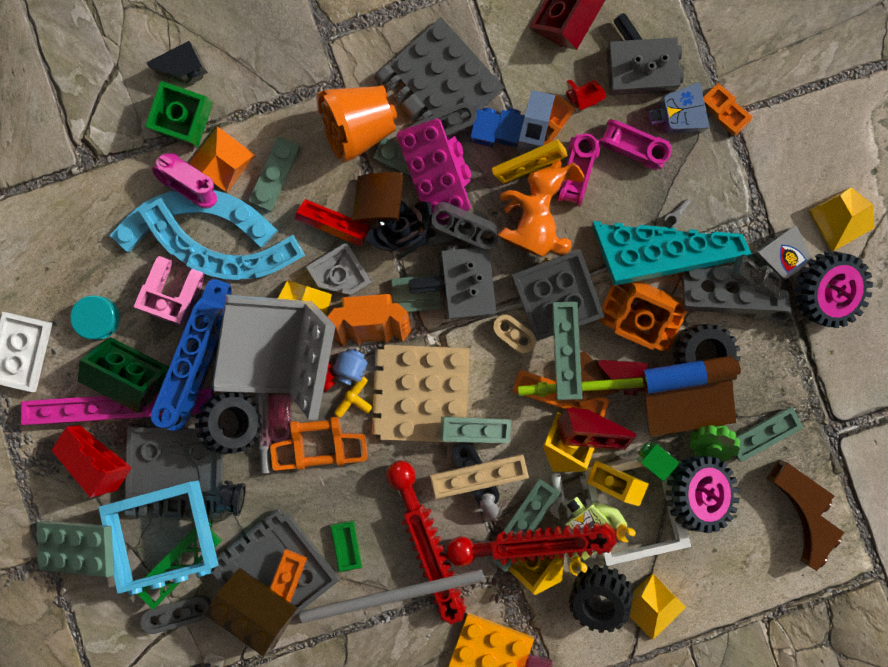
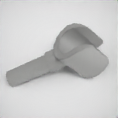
(677, 213)

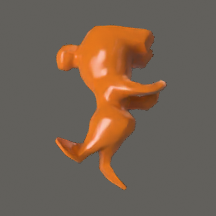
(537, 226)

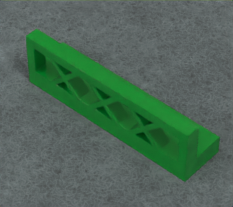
(166, 563)

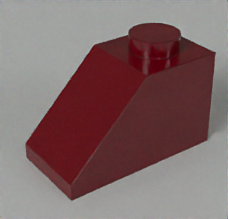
(623, 370)

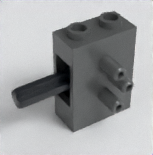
(463, 280)

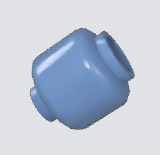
(350, 366)

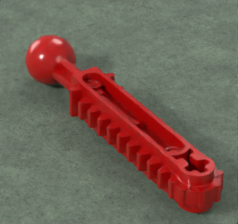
(401, 477)
(509, 546)

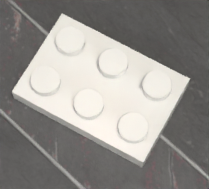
(22, 350)

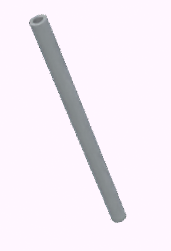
(392, 596)

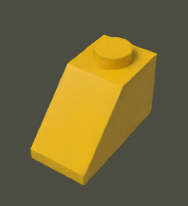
(617, 483)

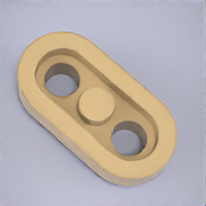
(514, 333)

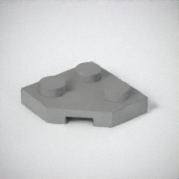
(339, 271)

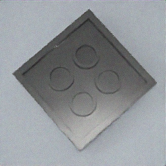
(553, 281)

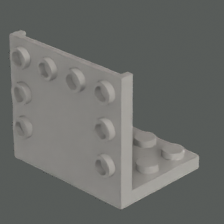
(274, 349)

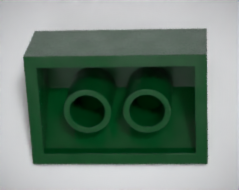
(122, 374)

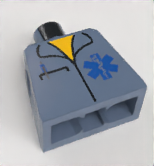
(682, 111)

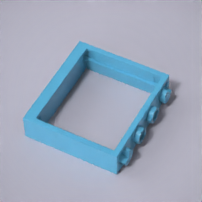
(122, 571)

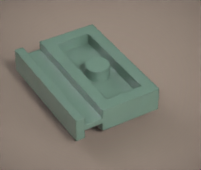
(417, 301)

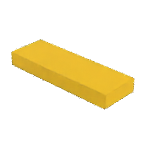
(530, 161)

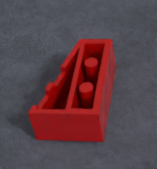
(90, 461)

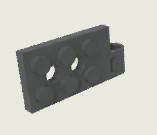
(720, 300)

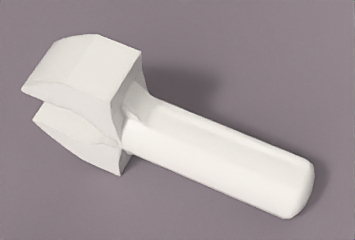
(557, 484)

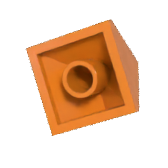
(222, 159)

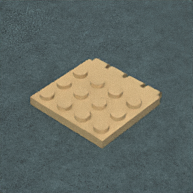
(417, 390)

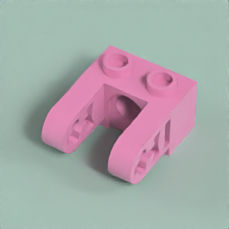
(169, 309)

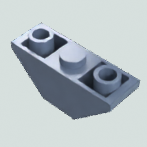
(535, 122)

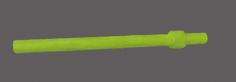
(543, 389)

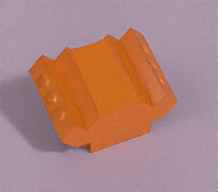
(643, 314)
(369, 319)

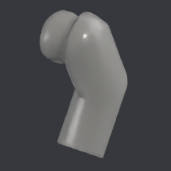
(489, 508)

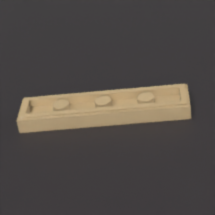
(479, 476)

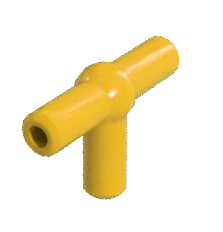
(352, 397)

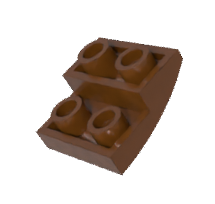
(378, 197)

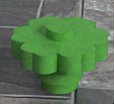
(715, 442)

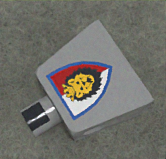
(785, 254)

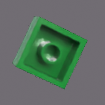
(179, 114)

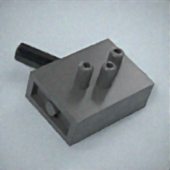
(642, 64)

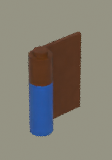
(690, 395)

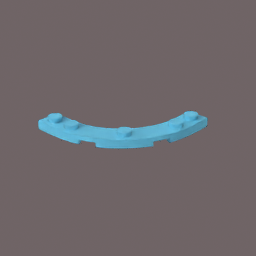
(135, 228)
(212, 262)

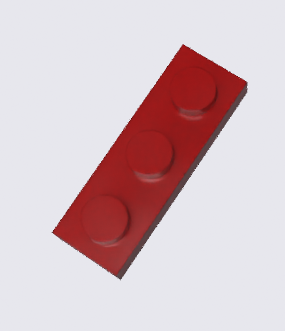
(332, 222)

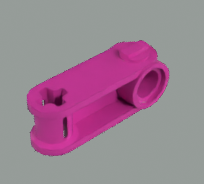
(635, 144)
(585, 161)
(185, 180)

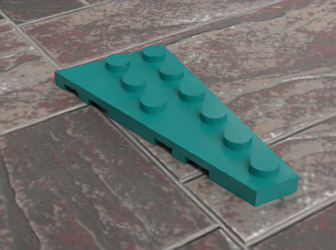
(659, 251)

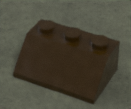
(251, 612)

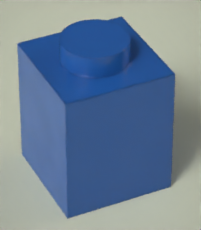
(485, 127)
(509, 127)

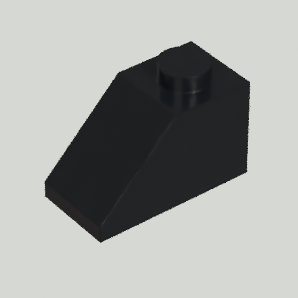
(180, 64)

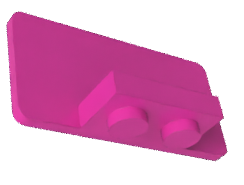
(436, 165)

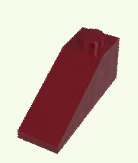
(589, 429)

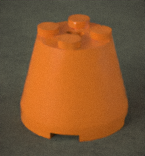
(355, 119)

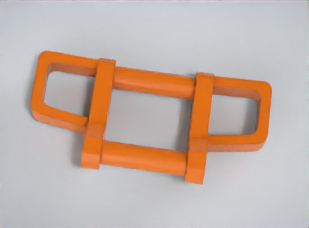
(302, 461)

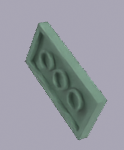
(75, 548)

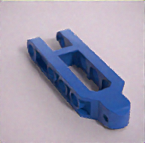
(180, 390)

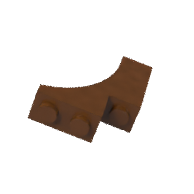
(810, 503)

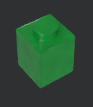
(657, 460)

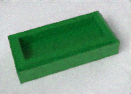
(346, 546)

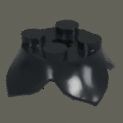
(405, 234)

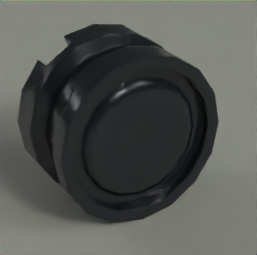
(232, 498)

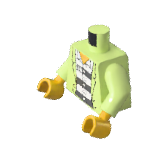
(591, 514)

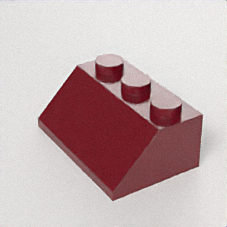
(566, 20)

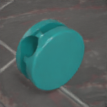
(95, 317)

